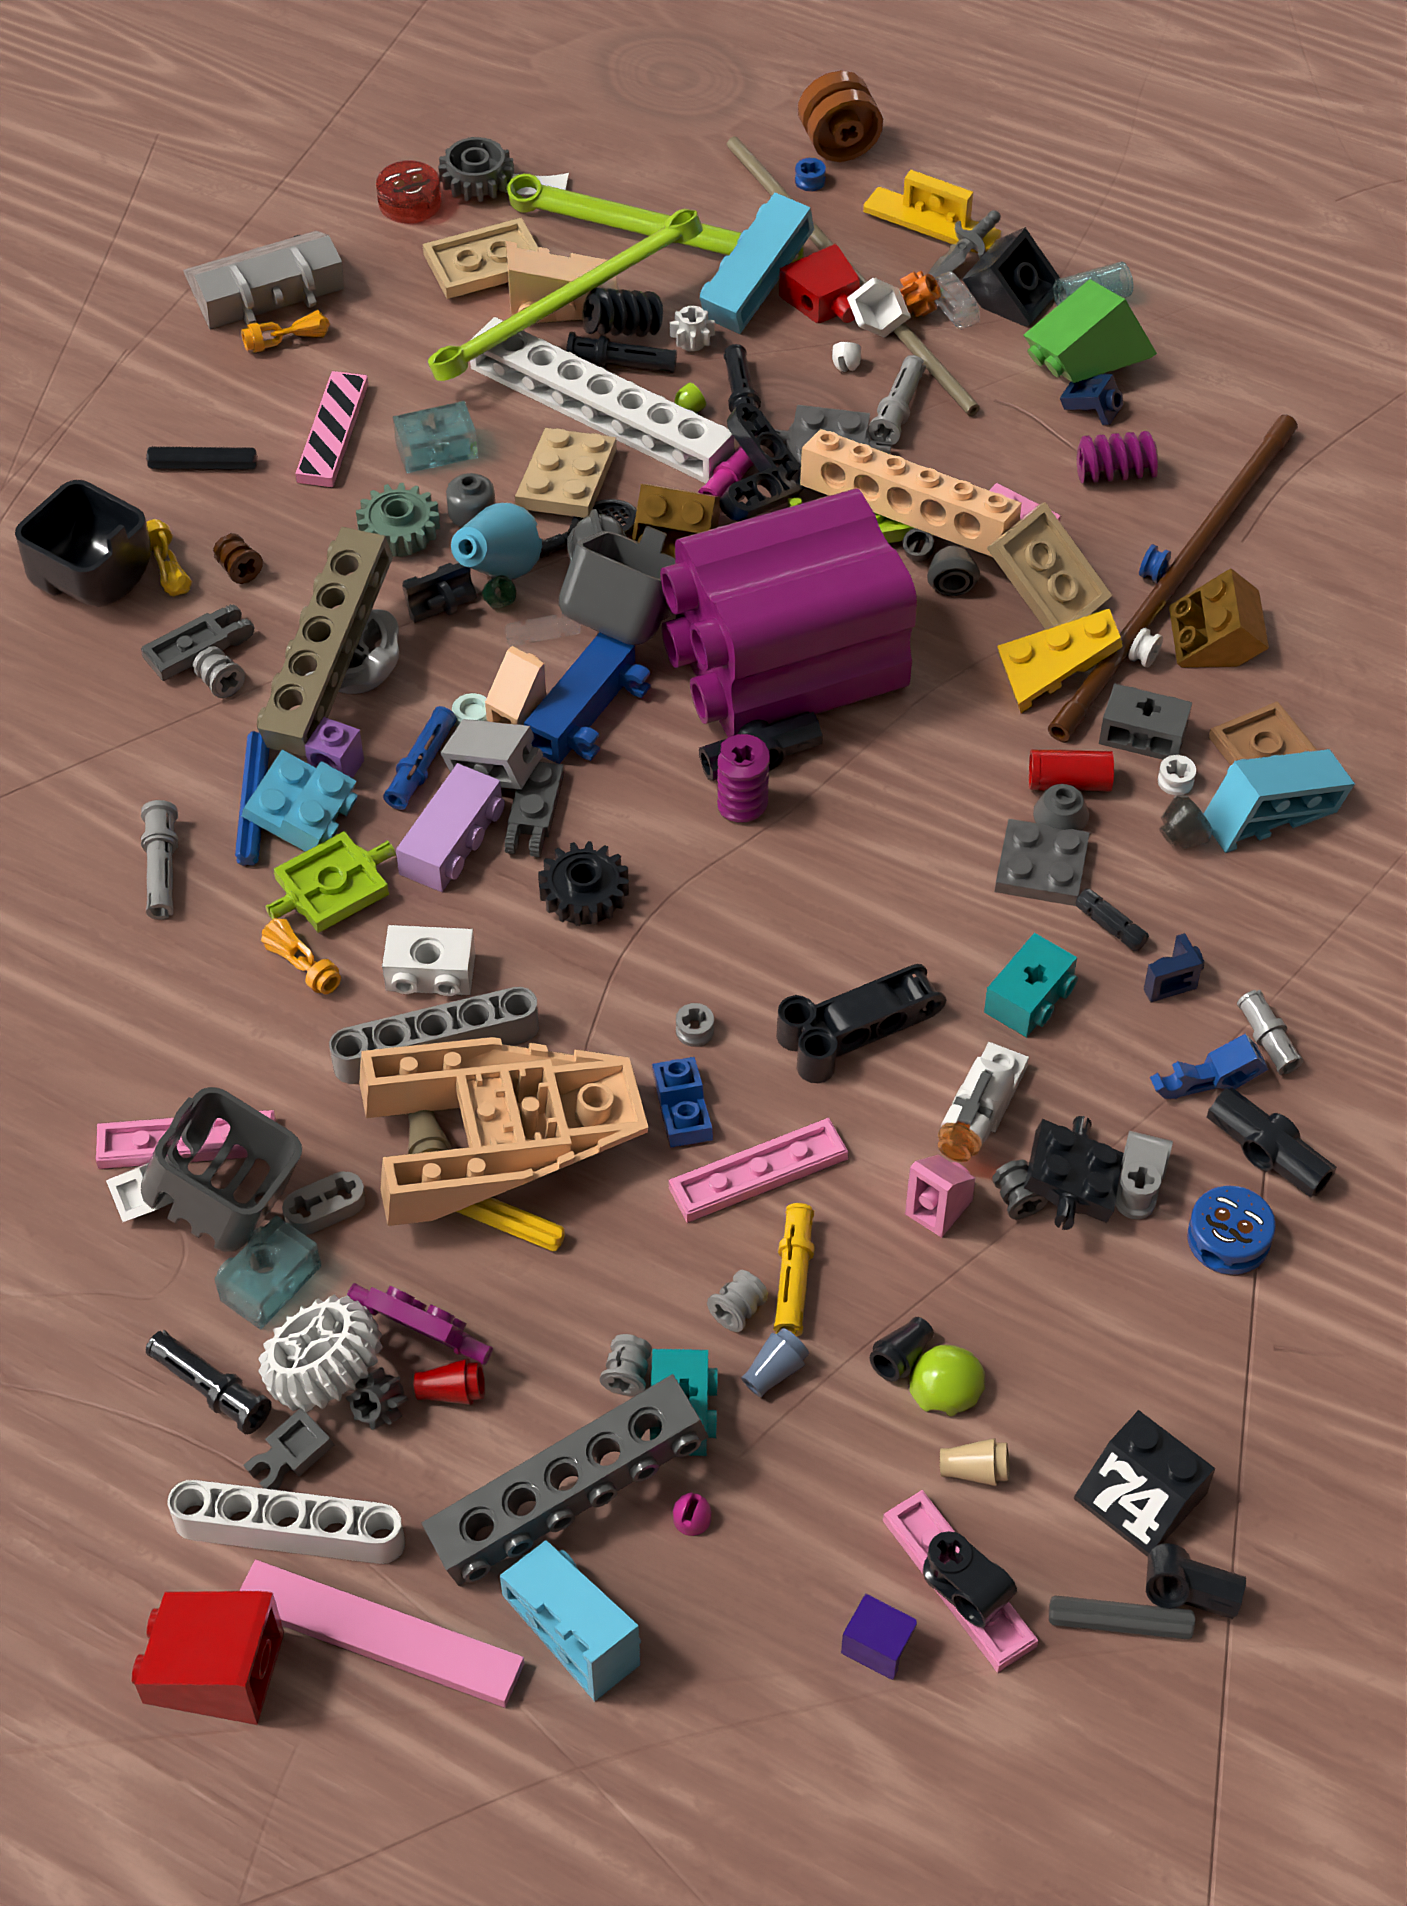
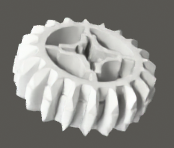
(320, 1353)

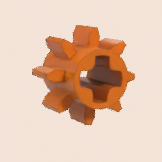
(920, 293)

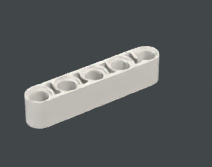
(302, 1537)

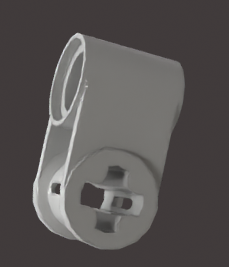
(1142, 1173)

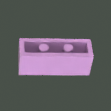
(450, 828)

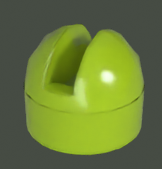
(690, 398)

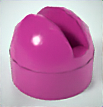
(701, 1517)

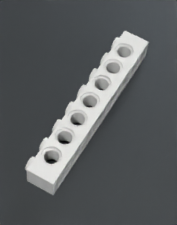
(607, 403)

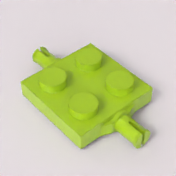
(331, 881)

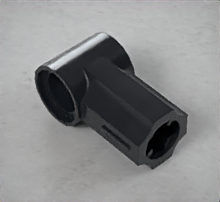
(1191, 1583)

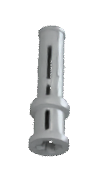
(894, 409)
(159, 844)

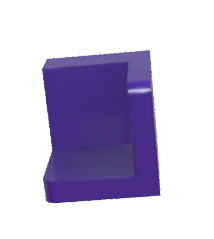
(877, 1636)

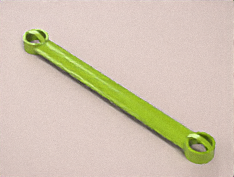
(613, 214)
(453, 360)

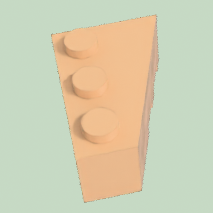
(539, 273)

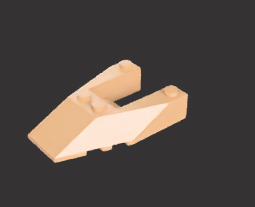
(519, 1110)

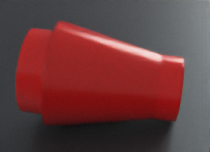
(454, 1383)

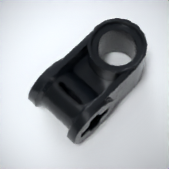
(967, 1580)

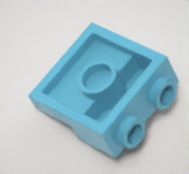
(301, 801)

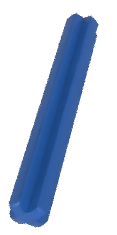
(254, 771)

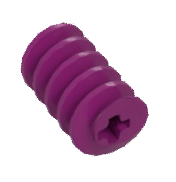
(1117, 455)
(743, 778)

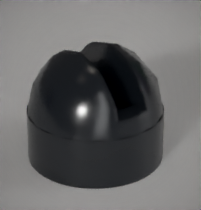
(911, 544)

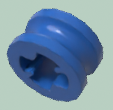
(810, 174)
(1155, 563)

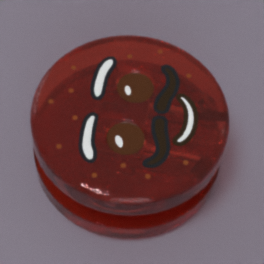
(408, 191)

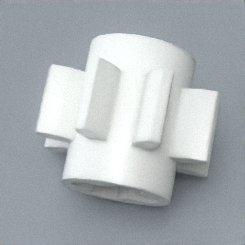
(692, 328)

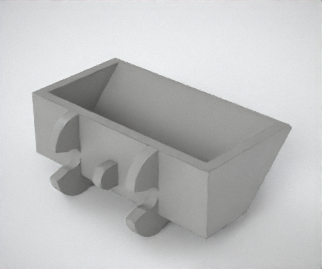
(266, 279)

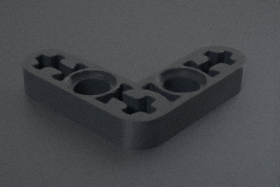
(744, 424)

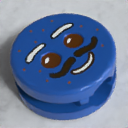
(1231, 1230)

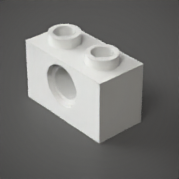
(412, 947)

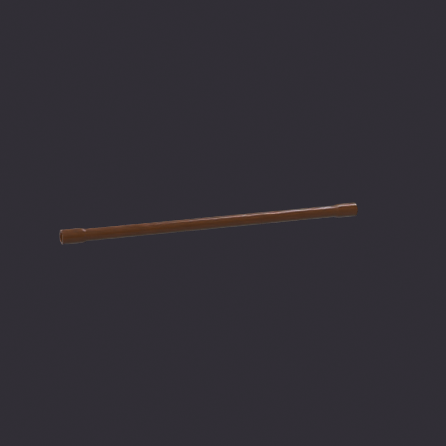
(1075, 710)

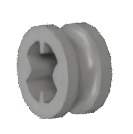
(699, 1013)

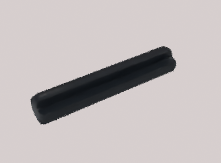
(202, 458)

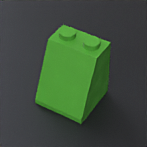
(1088, 335)

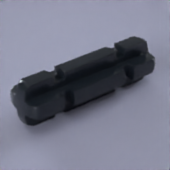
(1112, 919)

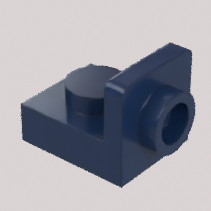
(1094, 393)
(1176, 973)

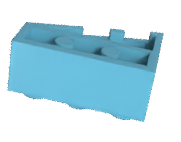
(1276, 792)
(573, 1618)

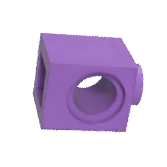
(335, 746)

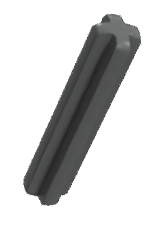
(1121, 1617)

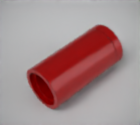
(1075, 768)

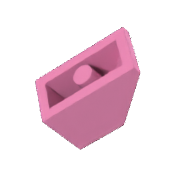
(938, 1193)

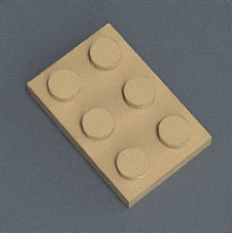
(476, 257)
(566, 472)
(1048, 569)

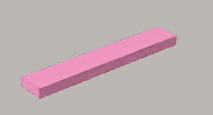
(388, 1635)

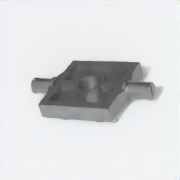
(844, 423)

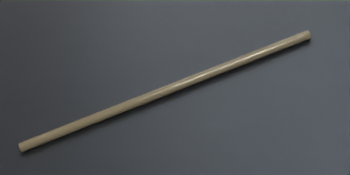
(903, 332)

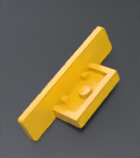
(928, 208)

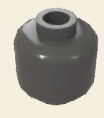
(468, 497)

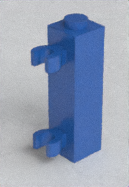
(581, 695)

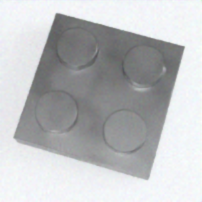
(1041, 862)

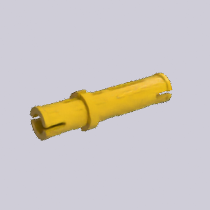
(796, 1252)

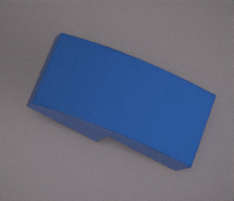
(682, 1102)

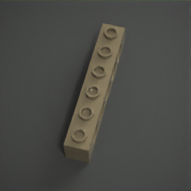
(356, 593)

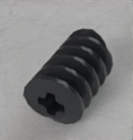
(622, 312)

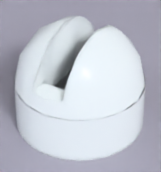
(846, 356)

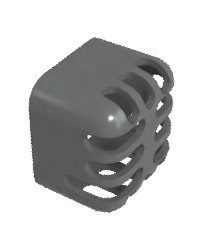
(194, 1197)

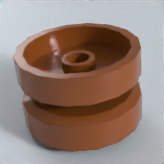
(840, 116)

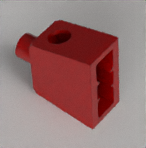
(820, 285)

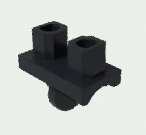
(439, 591)

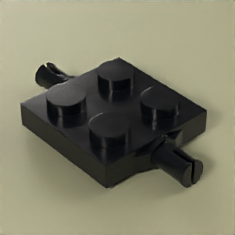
(1074, 1171)

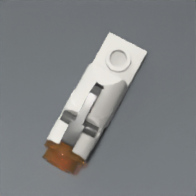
(981, 1102)

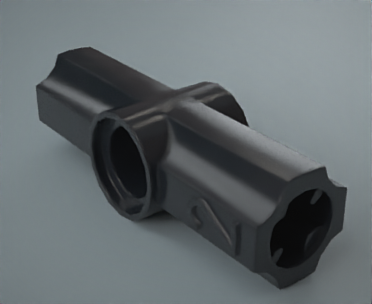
(780, 738)
(1271, 1142)

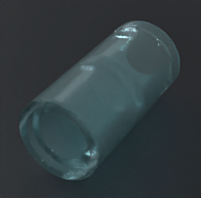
(1113, 277)

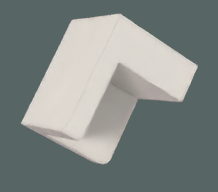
(878, 307)
(127, 1195)

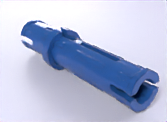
(401, 788)

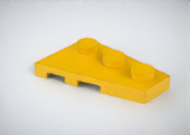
(1050, 656)

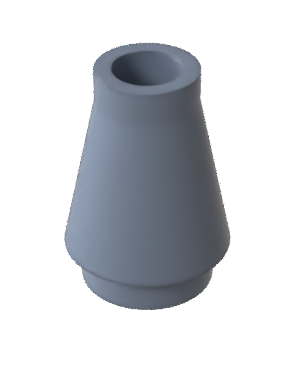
(776, 1361)

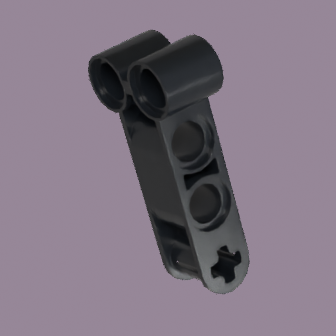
(854, 1019)

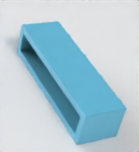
(755, 262)

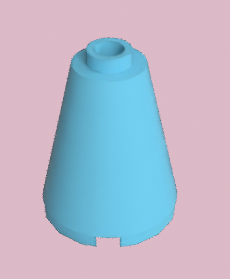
(499, 541)

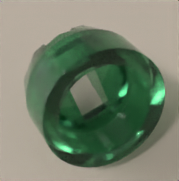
(502, 598)

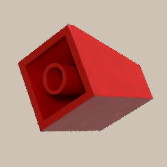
(210, 1653)

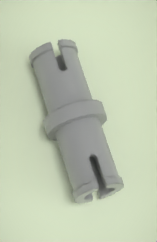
(1270, 1032)

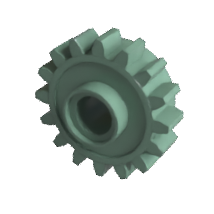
(402, 517)

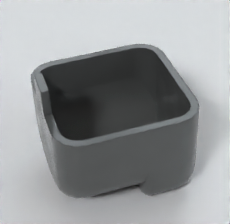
(617, 585)

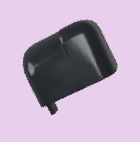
(84, 544)

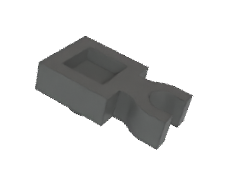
(293, 1446)

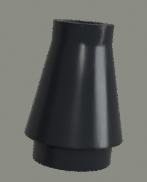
(899, 1351)

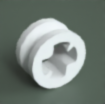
(1145, 647)
(1171, 782)

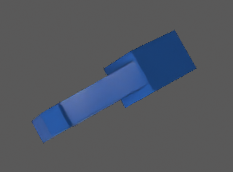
(1223, 1068)

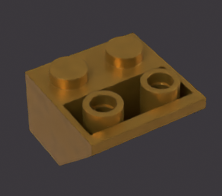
(674, 513)
(1219, 623)

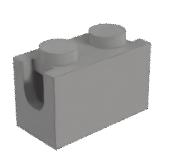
(494, 750)

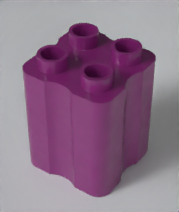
(790, 612)

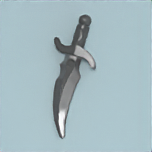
(967, 240)

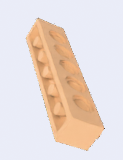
(908, 491)

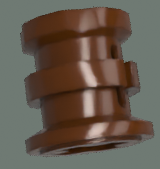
(237, 558)

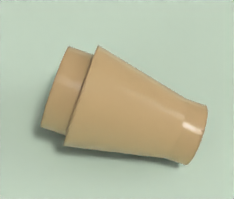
(977, 1462)

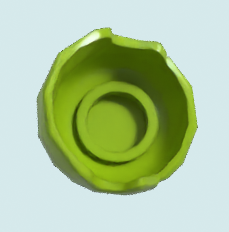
(947, 1380)

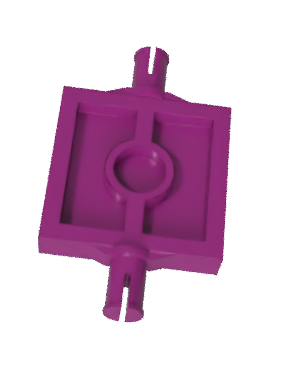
(434, 1323)

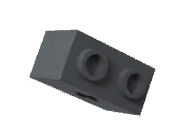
(1144, 722)

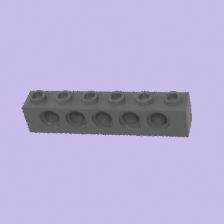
(539, 1479)

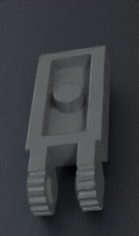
(178, 648)
(535, 808)

